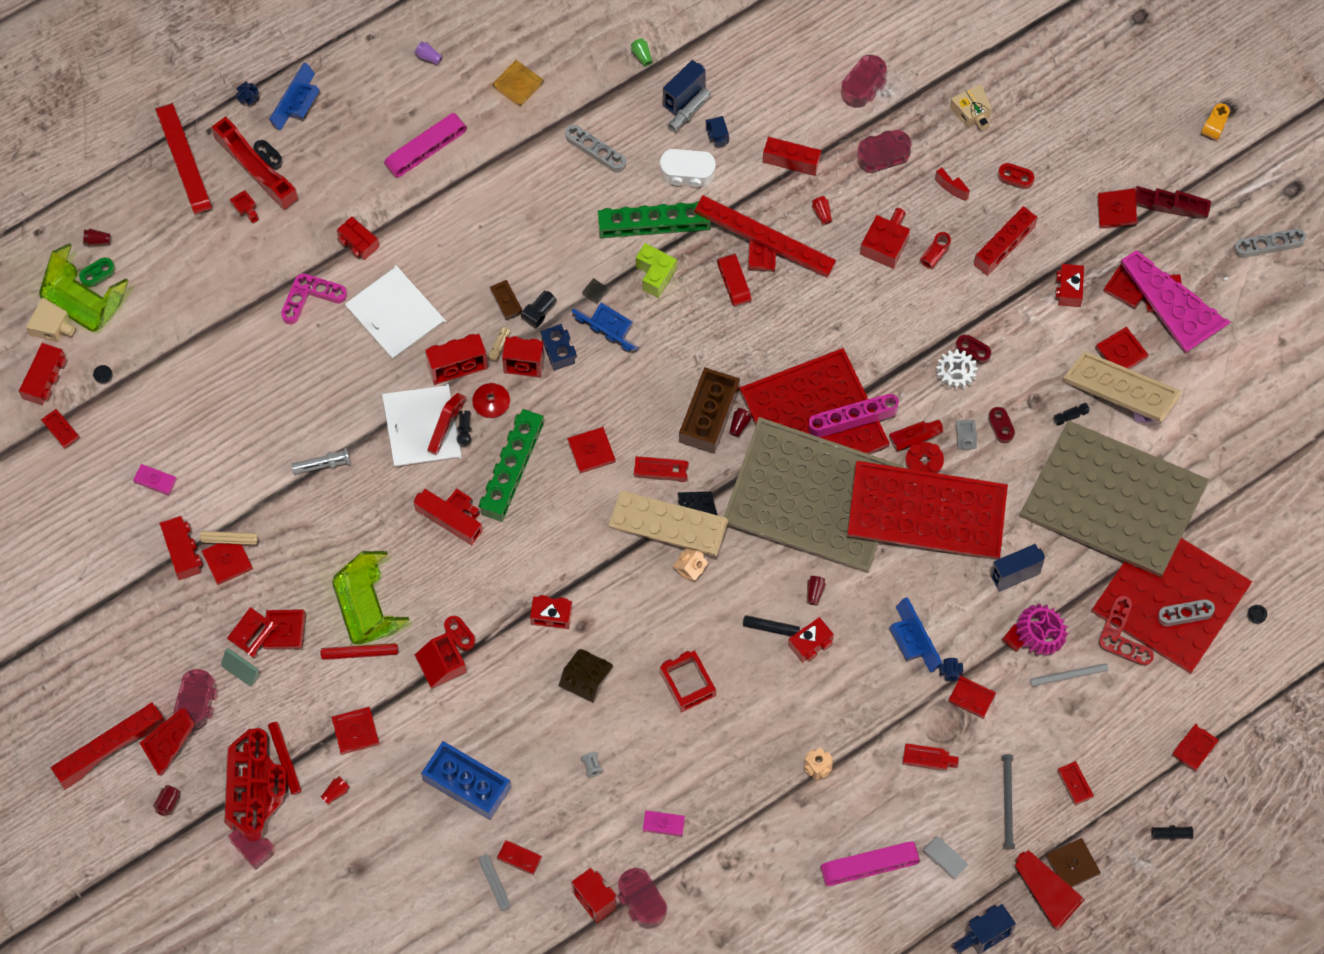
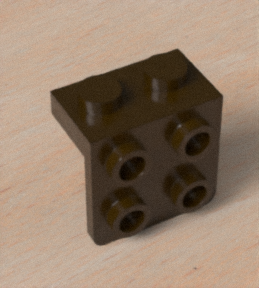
(585, 674)

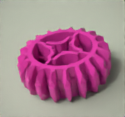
(1036, 632)

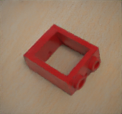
(696, 697)

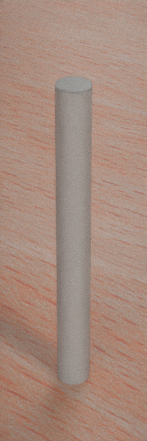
(1069, 674)

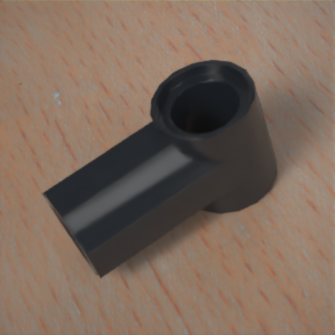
(536, 313)

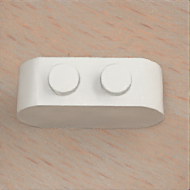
(687, 167)

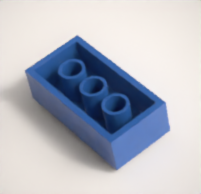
(466, 780)

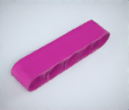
(425, 145)
(860, 409)
(870, 863)

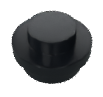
(102, 374)
(1257, 614)

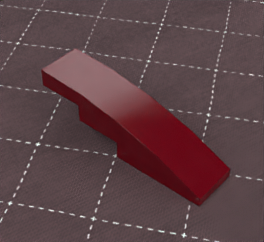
(1172, 203)

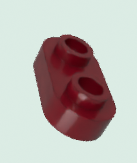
(974, 348)
(1001, 423)

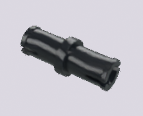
(1172, 832)

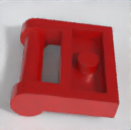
(248, 628)

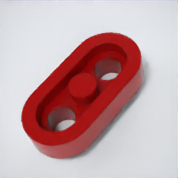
(1016, 175)
(459, 634)

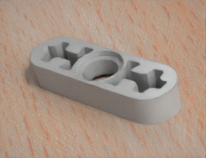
(1201, 615)

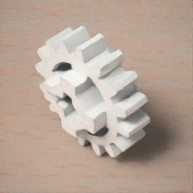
(956, 377)

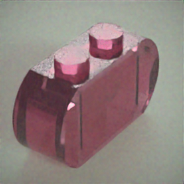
(864, 81)
(883, 151)
(196, 695)
(642, 898)

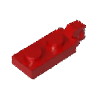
(915, 434)
(928, 757)

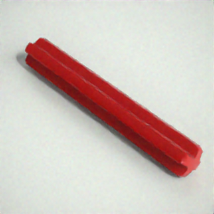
(359, 651)
(284, 757)

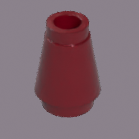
(94, 237)
(739, 422)
(815, 588)

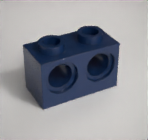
(554, 348)

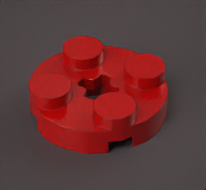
(928, 450)

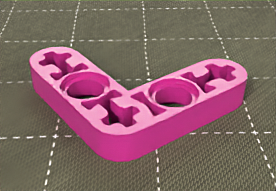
(305, 290)

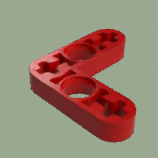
(448, 412)
(1115, 633)

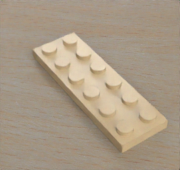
(1122, 386)
(668, 523)

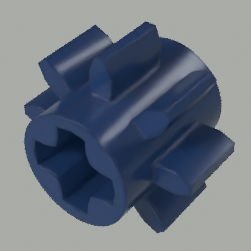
(247, 93)
(951, 669)

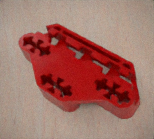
(259, 783)

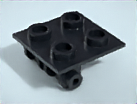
(698, 500)

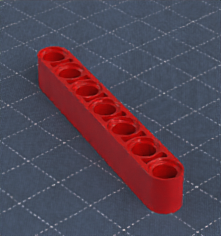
(183, 158)

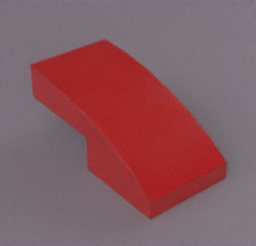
(954, 187)

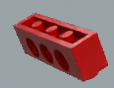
(1005, 240)

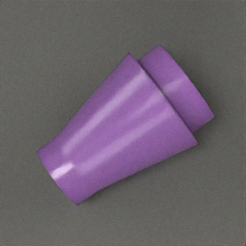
(428, 53)

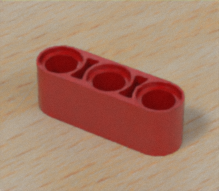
(734, 280)

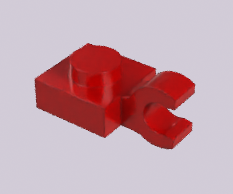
(244, 204)
(463, 503)

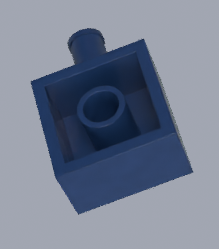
(986, 930)

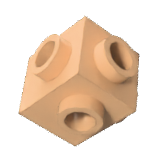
(690, 564)
(816, 769)

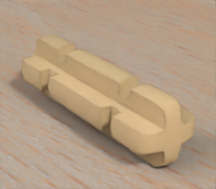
(498, 345)

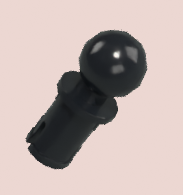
(464, 428)

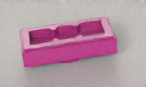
(154, 479)
(663, 823)

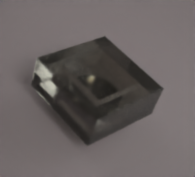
(595, 291)

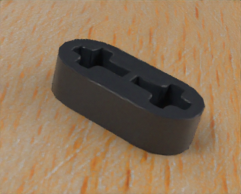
(270, 152)

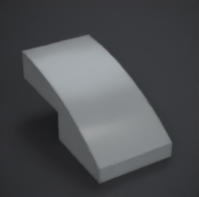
(945, 856)

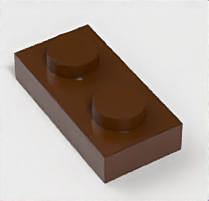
(506, 299)

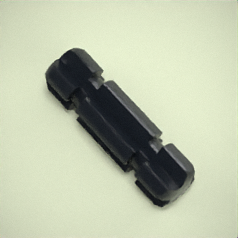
(1071, 413)

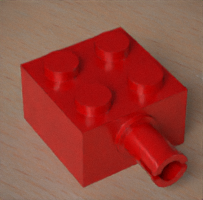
(886, 239)

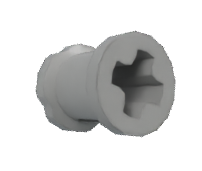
(592, 764)

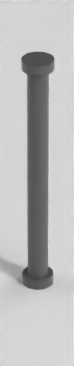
(1008, 845)

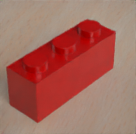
(791, 156)
(42, 374)
(181, 547)

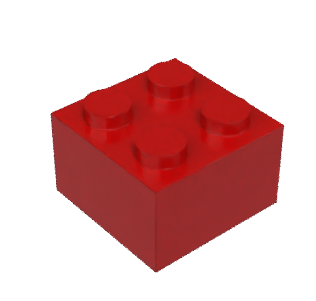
(523, 356)
(594, 895)

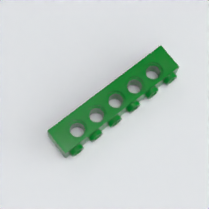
(645, 225)
(524, 421)

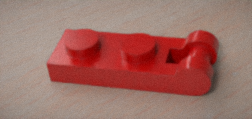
(660, 468)

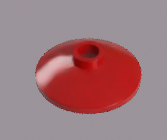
(491, 408)

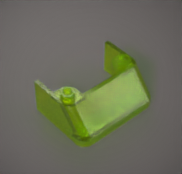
(76, 299)
(359, 600)

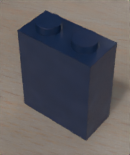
(684, 87)
(1017, 567)

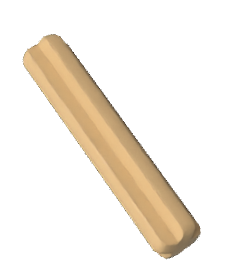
(228, 537)

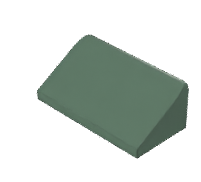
(240, 667)

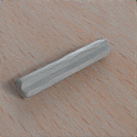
(494, 882)

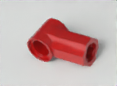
(935, 250)

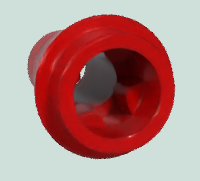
(822, 209)
(335, 790)

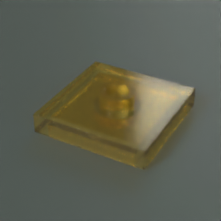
(518, 83)

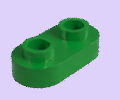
(96, 271)

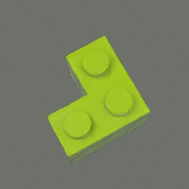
(658, 268)

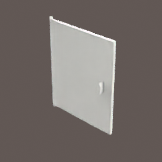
(396, 311)
(416, 418)

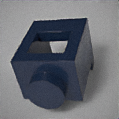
(717, 131)

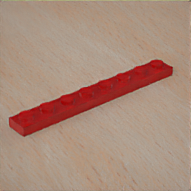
(765, 236)

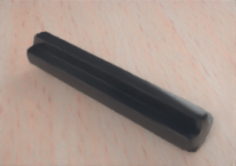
(770, 626)

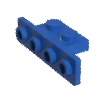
(296, 98)
(610, 322)
(913, 637)

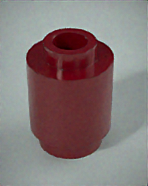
(166, 800)

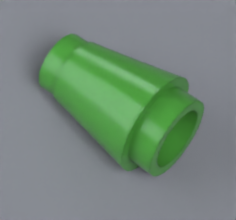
(641, 51)

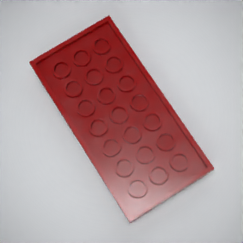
(927, 510)

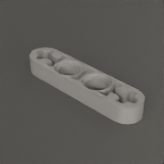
(595, 148)
(1271, 246)

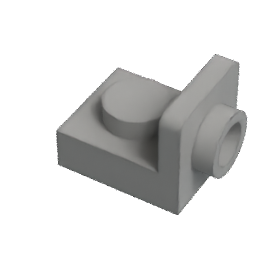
(966, 434)

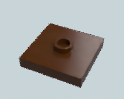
(1073, 863)

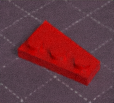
(167, 740)

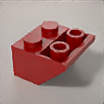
(440, 660)

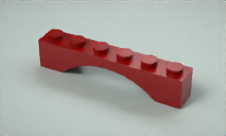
(272, 182)
(80, 762)

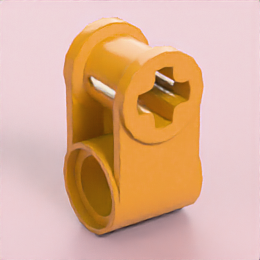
(1216, 122)

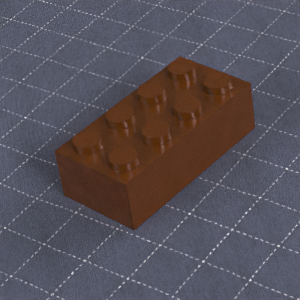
(709, 410)

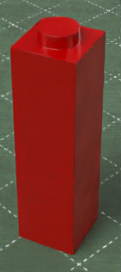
(448, 516)

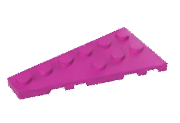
(1178, 308)

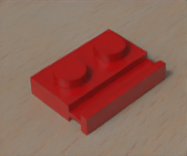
(760, 257)
(972, 697)
(1195, 747)

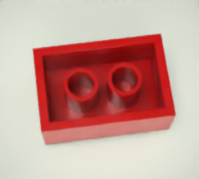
(456, 358)

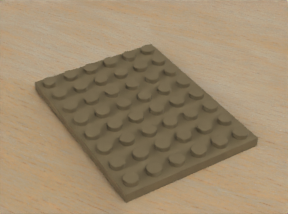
(800, 493)
(1114, 498)

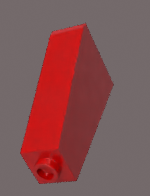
(1051, 891)

